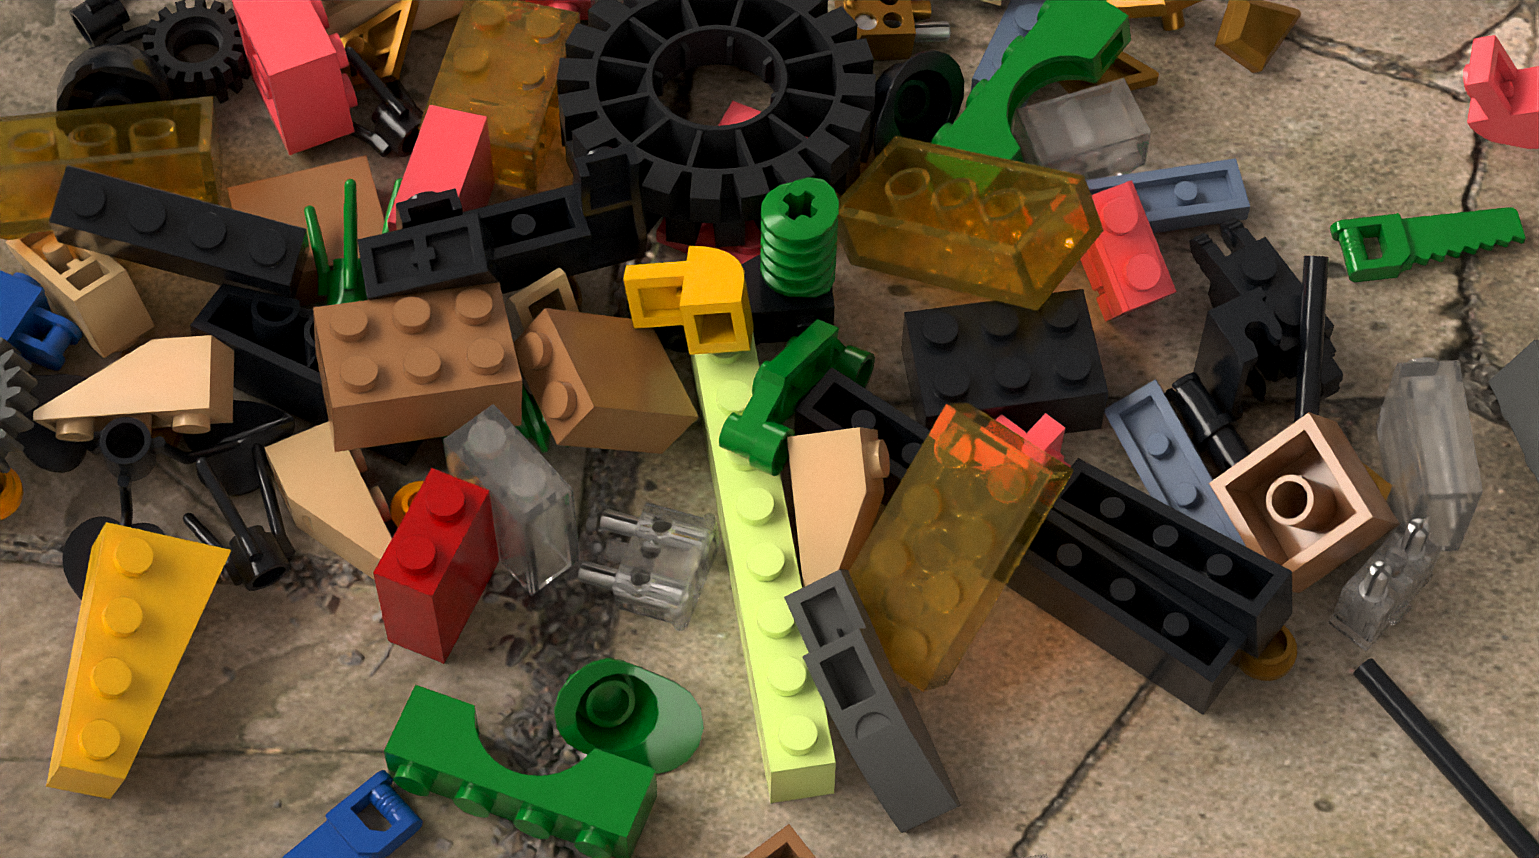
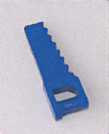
(349, 837)

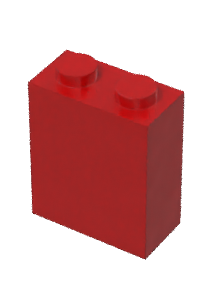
(437, 565)

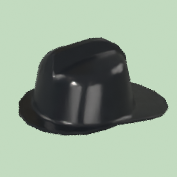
(917, 98)

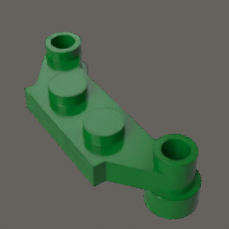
(782, 386)

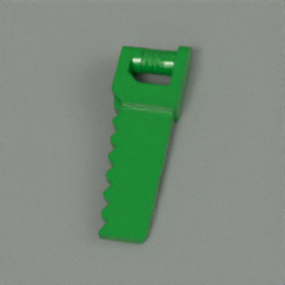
(1421, 239)

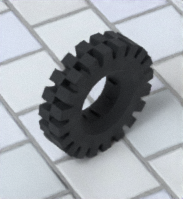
(724, 171)

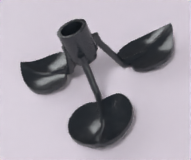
(132, 456)

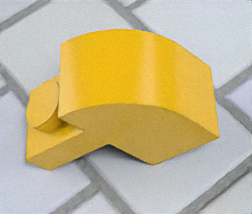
(700, 293)

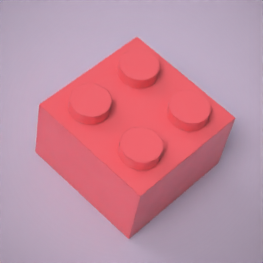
(297, 70)

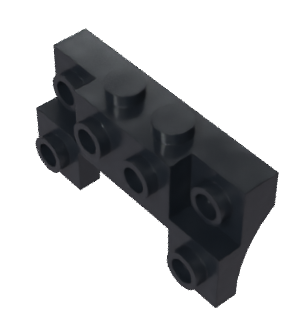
(567, 228)

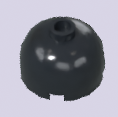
(112, 77)

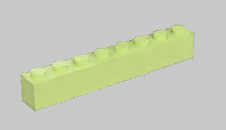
(762, 572)

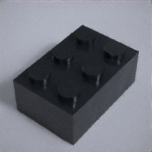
(1007, 362)

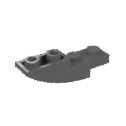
(868, 703)

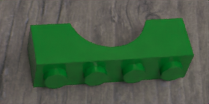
(1065, 44)
(593, 804)

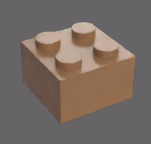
(1305, 500)

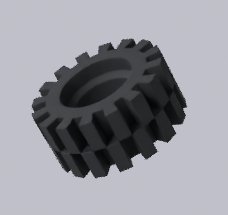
(194, 27)

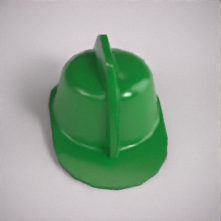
(629, 714)

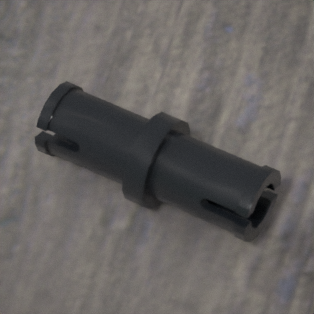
(1211, 427)

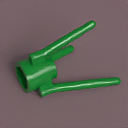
(346, 279)

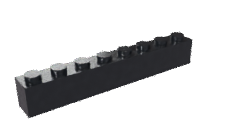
(1066, 568)

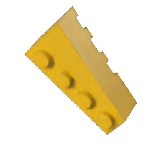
(128, 640)

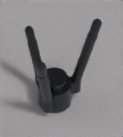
(102, 23)
(394, 118)
(256, 555)

